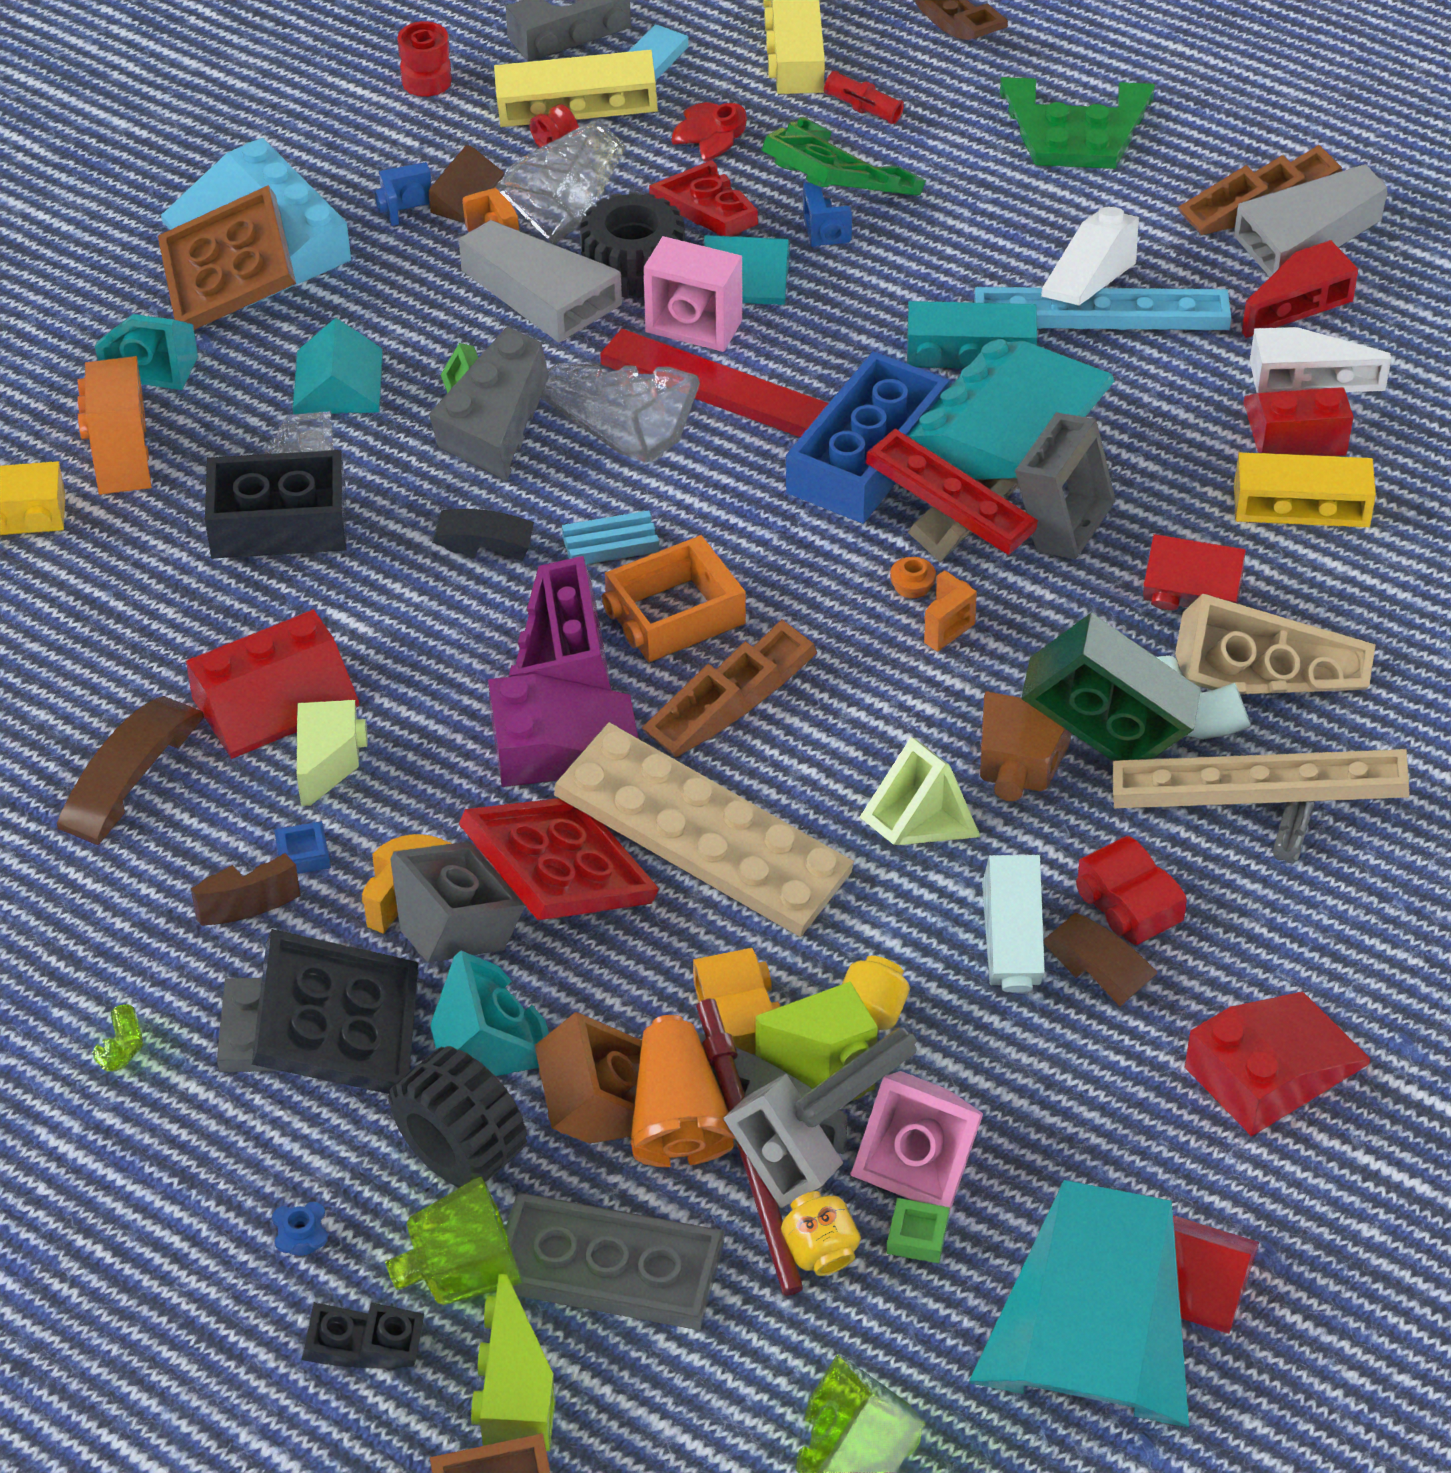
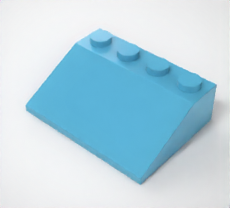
(312, 228)

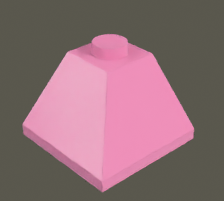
(917, 1140)

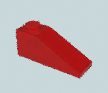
(1302, 287)

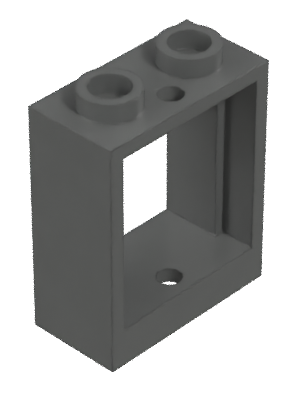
(1073, 453)

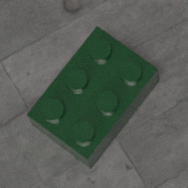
(1111, 692)

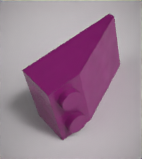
(548, 723)

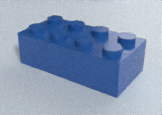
(831, 455)

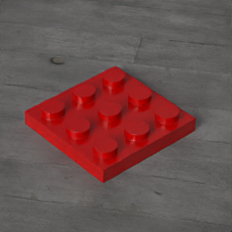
(558, 858)

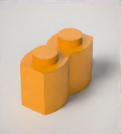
(739, 989)

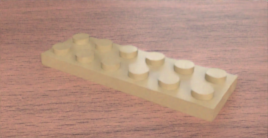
(704, 829)

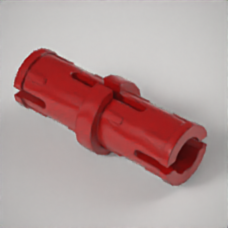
(882, 105)

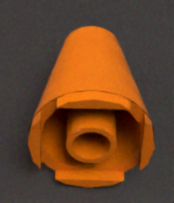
(677, 1098)

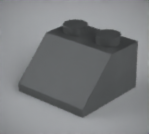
(453, 901)

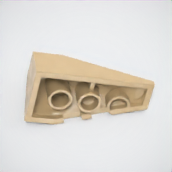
(1266, 652)

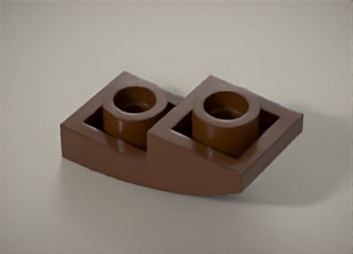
(236, 897)
(1092, 948)

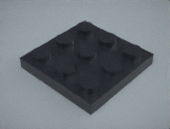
(335, 1012)

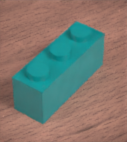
(956, 331)

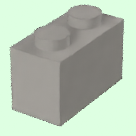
(780, 1147)

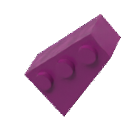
(563, 627)

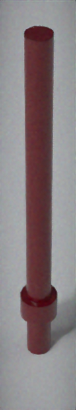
(721, 1054)

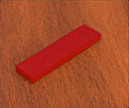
(952, 491)

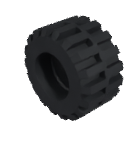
(626, 232)
(457, 1117)

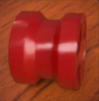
(553, 125)

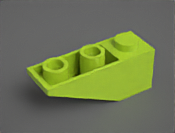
(518, 1378)

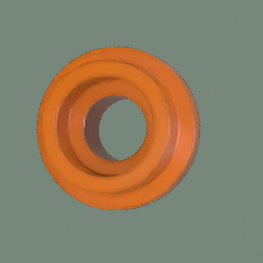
(912, 576)

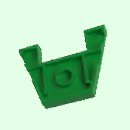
(1076, 134)
(807, 149)

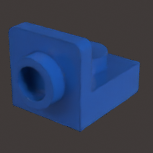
(403, 189)
(823, 222)

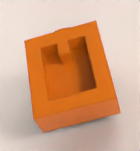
(488, 206)
(951, 611)

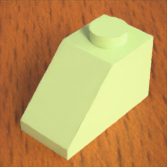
(327, 746)

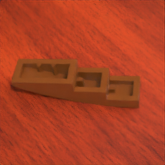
(1218, 205)
(725, 694)

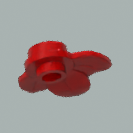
(711, 127)

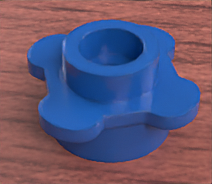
(302, 1240)

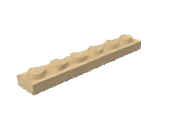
(1261, 779)

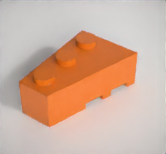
(115, 424)

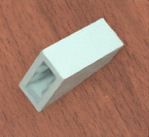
(1014, 921)

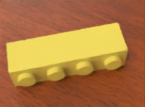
(795, 45)
(585, 84)

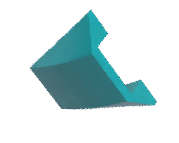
(1096, 1307)

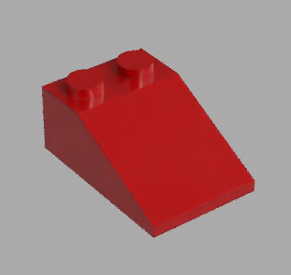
(1270, 1058)

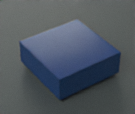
(304, 846)

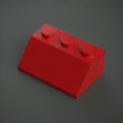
(256, 682)

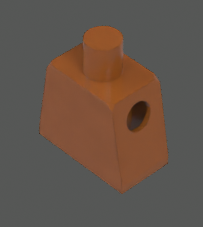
(1019, 746)

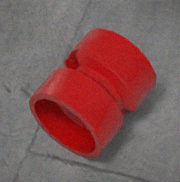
(424, 58)

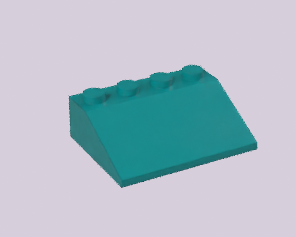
(1004, 406)

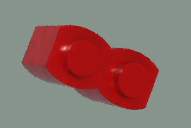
(1131, 890)

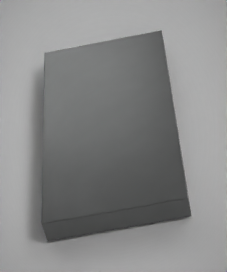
(613, 1260)

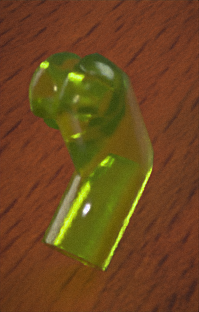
(125, 1044)

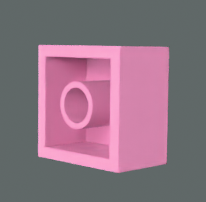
(693, 293)

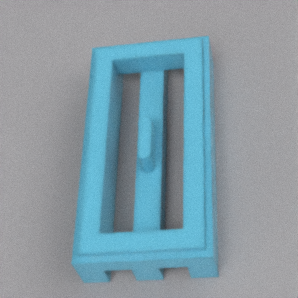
(611, 537)

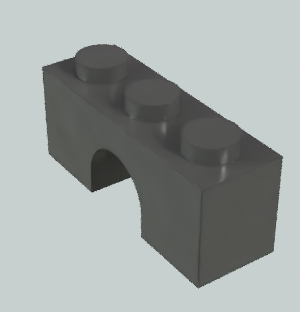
(545, 29)

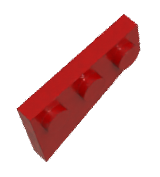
(708, 200)

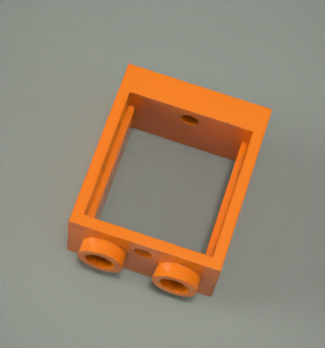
(665, 570)

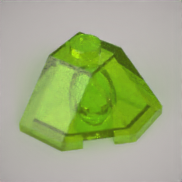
(857, 1424)

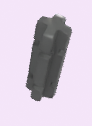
(1292, 830)

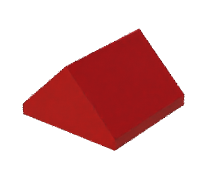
(1211, 1272)

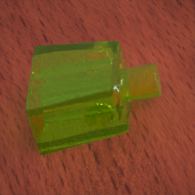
(457, 1247)

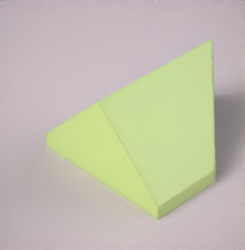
(919, 801)

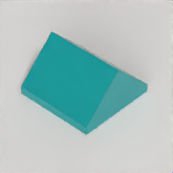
(763, 266)
(338, 372)

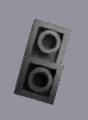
(468, 529)
(363, 1340)

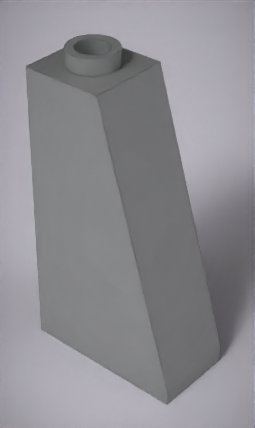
(1310, 214)
(540, 280)

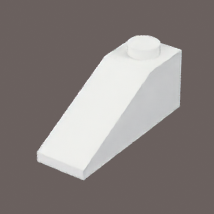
(1095, 256)
(1310, 360)

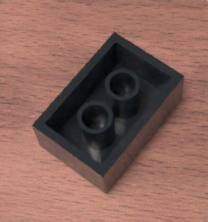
(275, 504)

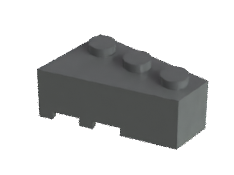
(492, 403)

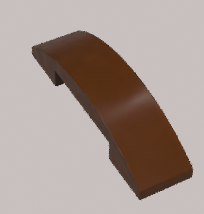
(962, 18)
(121, 762)

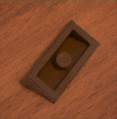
(464, 176)

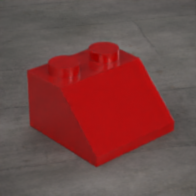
(1301, 421)
(1186, 568)

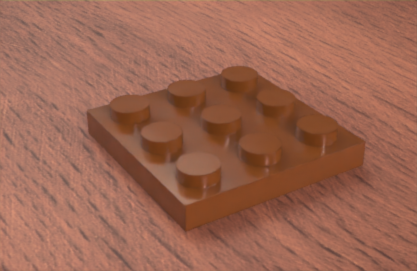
(226, 259)

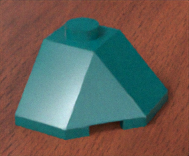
(162, 347)
(485, 1018)

